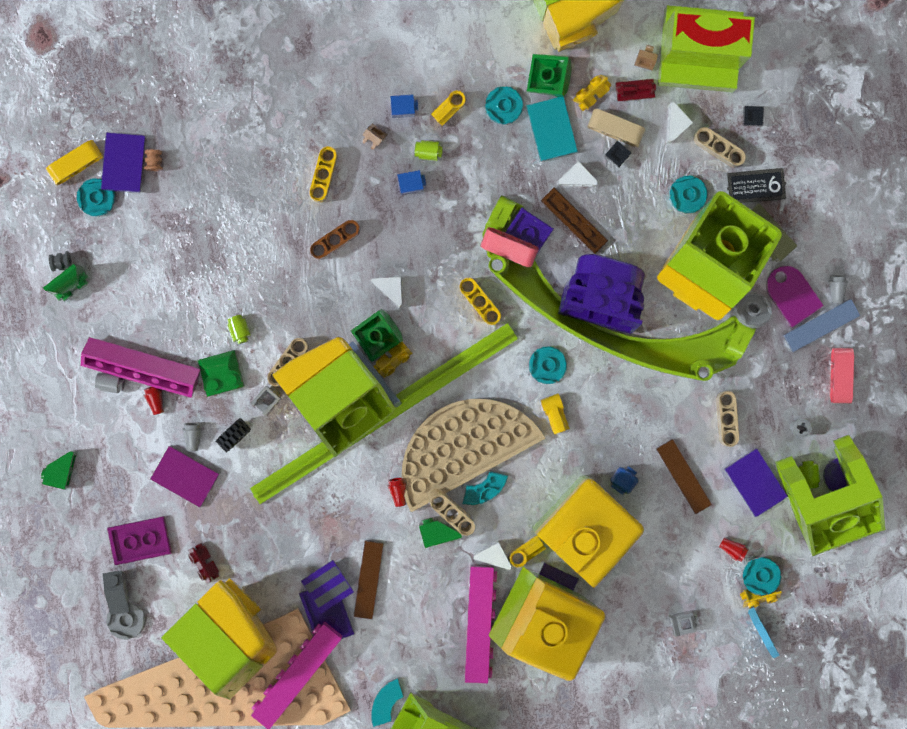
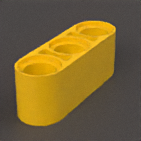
(74, 162)
(323, 165)
(476, 292)

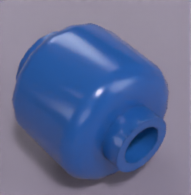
(624, 480)

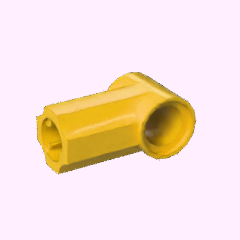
(447, 108)
(554, 409)
(528, 550)

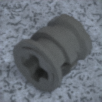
(60, 261)

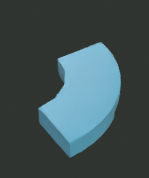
(763, 632)

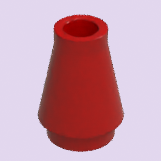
(154, 399)
(397, 490)
(734, 549)

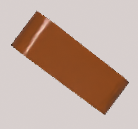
(344, 239)

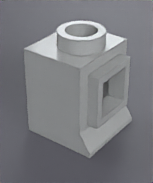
(261, 405)
(676, 624)

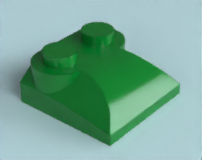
(549, 75)
(67, 282)
(377, 334)
(220, 373)

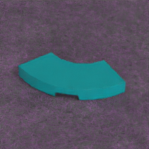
(485, 490)
(384, 702)

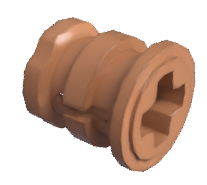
(153, 160)

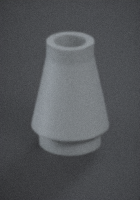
(838, 288)
(192, 436)

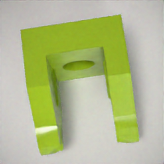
(839, 515)

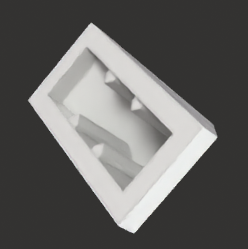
(677, 122)
(577, 177)
(390, 287)
(493, 555)

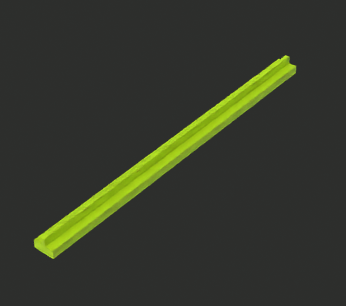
(408, 397)

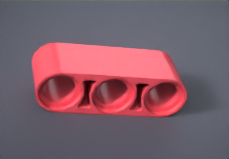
(509, 247)
(842, 375)

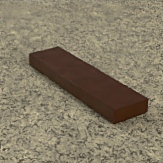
(574, 220)
(683, 476)
(368, 579)

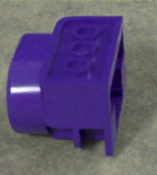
(605, 293)

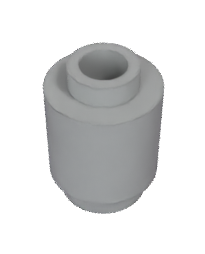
(109, 383)

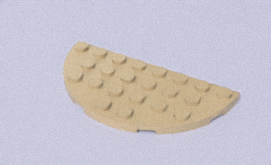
(462, 444)

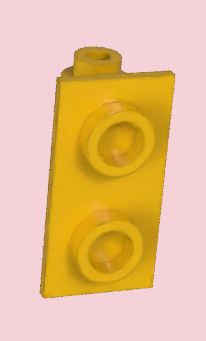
(598, 85)
(387, 366)
(755, 600)

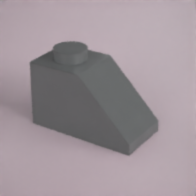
(116, 592)

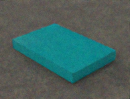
(551, 128)

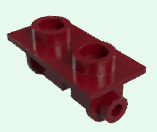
(635, 90)
(205, 569)

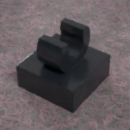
(753, 116)
(618, 154)

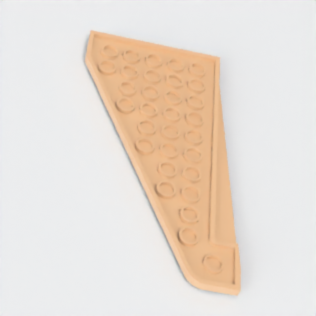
(177, 698)

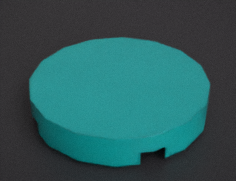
(504, 105)
(688, 194)
(93, 199)
(547, 365)
(762, 576)

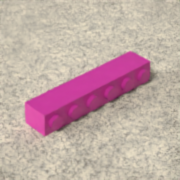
(140, 367)
(479, 623)
(296, 676)

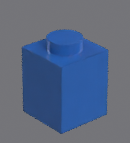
(403, 106)
(411, 182)

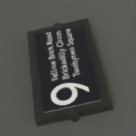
(757, 185)

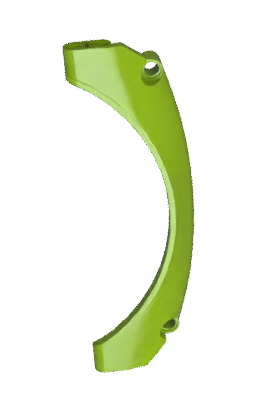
(682, 357)

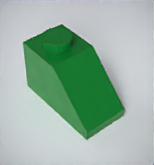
(59, 472)
(437, 532)

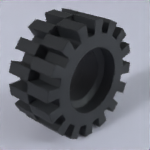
(233, 435)

